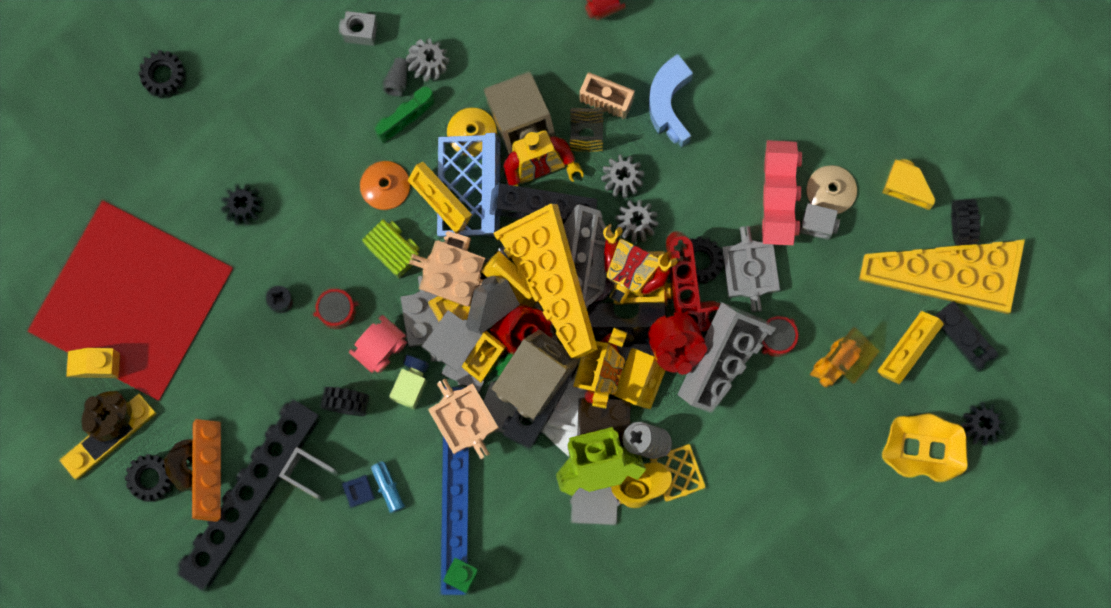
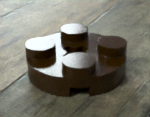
(97, 407)
(176, 467)

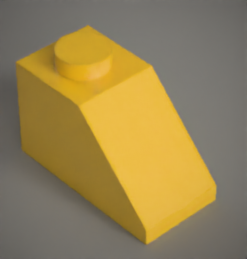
(908, 184)
(93, 363)

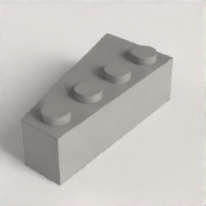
(729, 343)

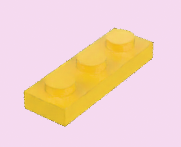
(439, 197)
(910, 347)

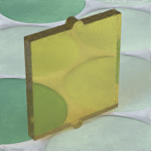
(853, 355)

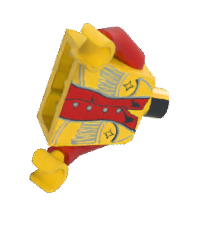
(538, 156)
(632, 267)
(601, 369)

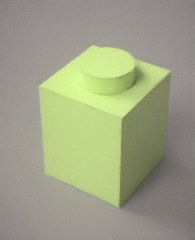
(408, 388)

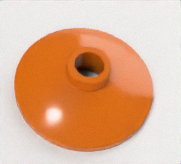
(384, 197)

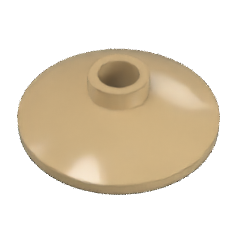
(820, 195)

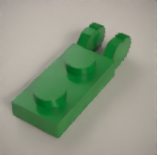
(405, 114)

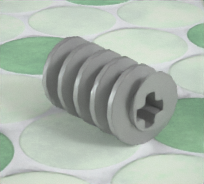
(647, 440)

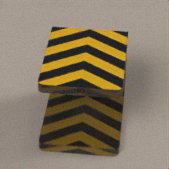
(586, 119)

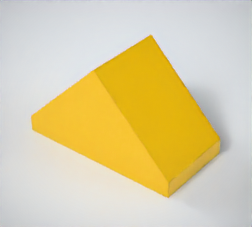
(484, 356)

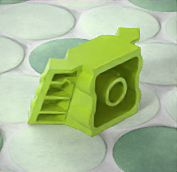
(597, 463)

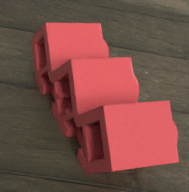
(780, 192)

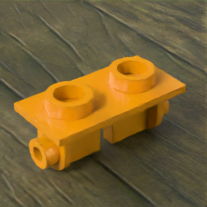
(825, 370)

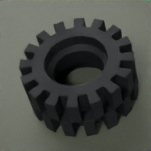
(155, 61)
(965, 222)
(715, 255)
(345, 401)
(134, 476)

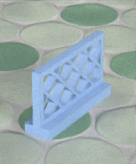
(490, 178)

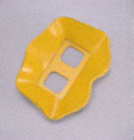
(926, 429)

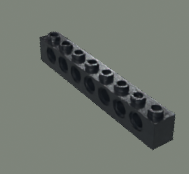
(263, 488)

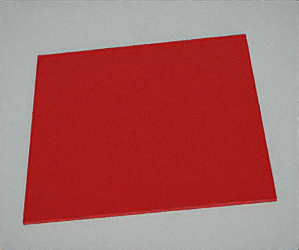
(132, 294)

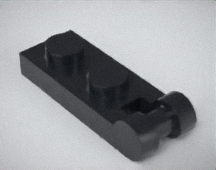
(966, 337)

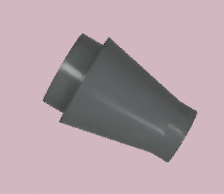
(396, 78)

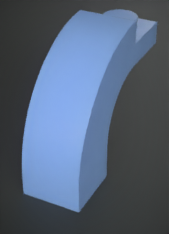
(667, 82)

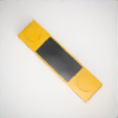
(91, 452)

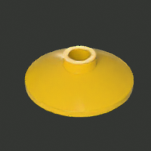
(470, 117)

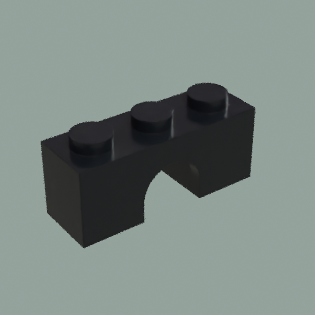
(604, 320)

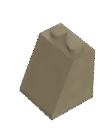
(518, 109)
(534, 374)

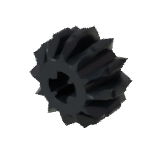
(238, 213)
(984, 433)

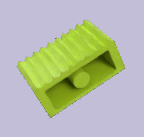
(391, 247)

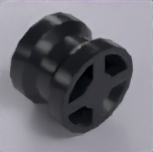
(283, 303)

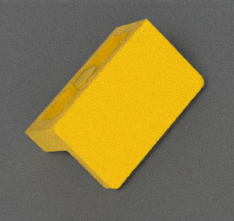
(504, 268)
(640, 379)

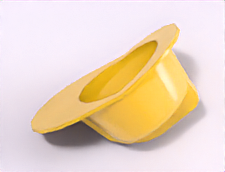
(650, 485)

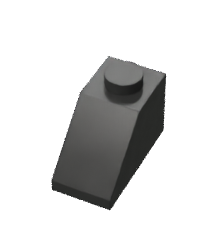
(490, 304)

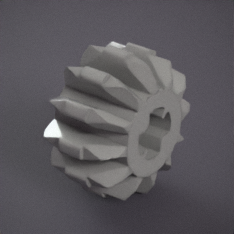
(427, 50)
(616, 169)
(647, 221)

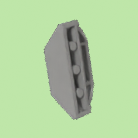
(587, 245)

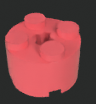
(378, 344)

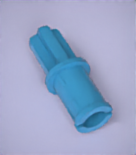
(387, 487)

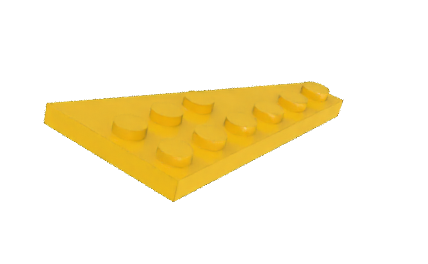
(548, 271)
(963, 273)

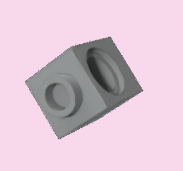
(366, 35)
(819, 222)

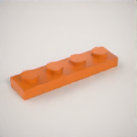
(206, 470)

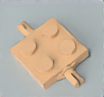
(450, 272)
(463, 419)

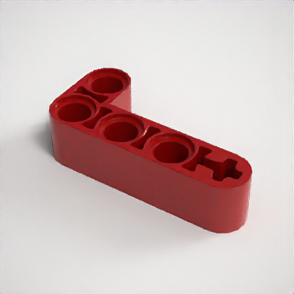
(687, 281)

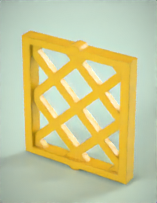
(684, 492)

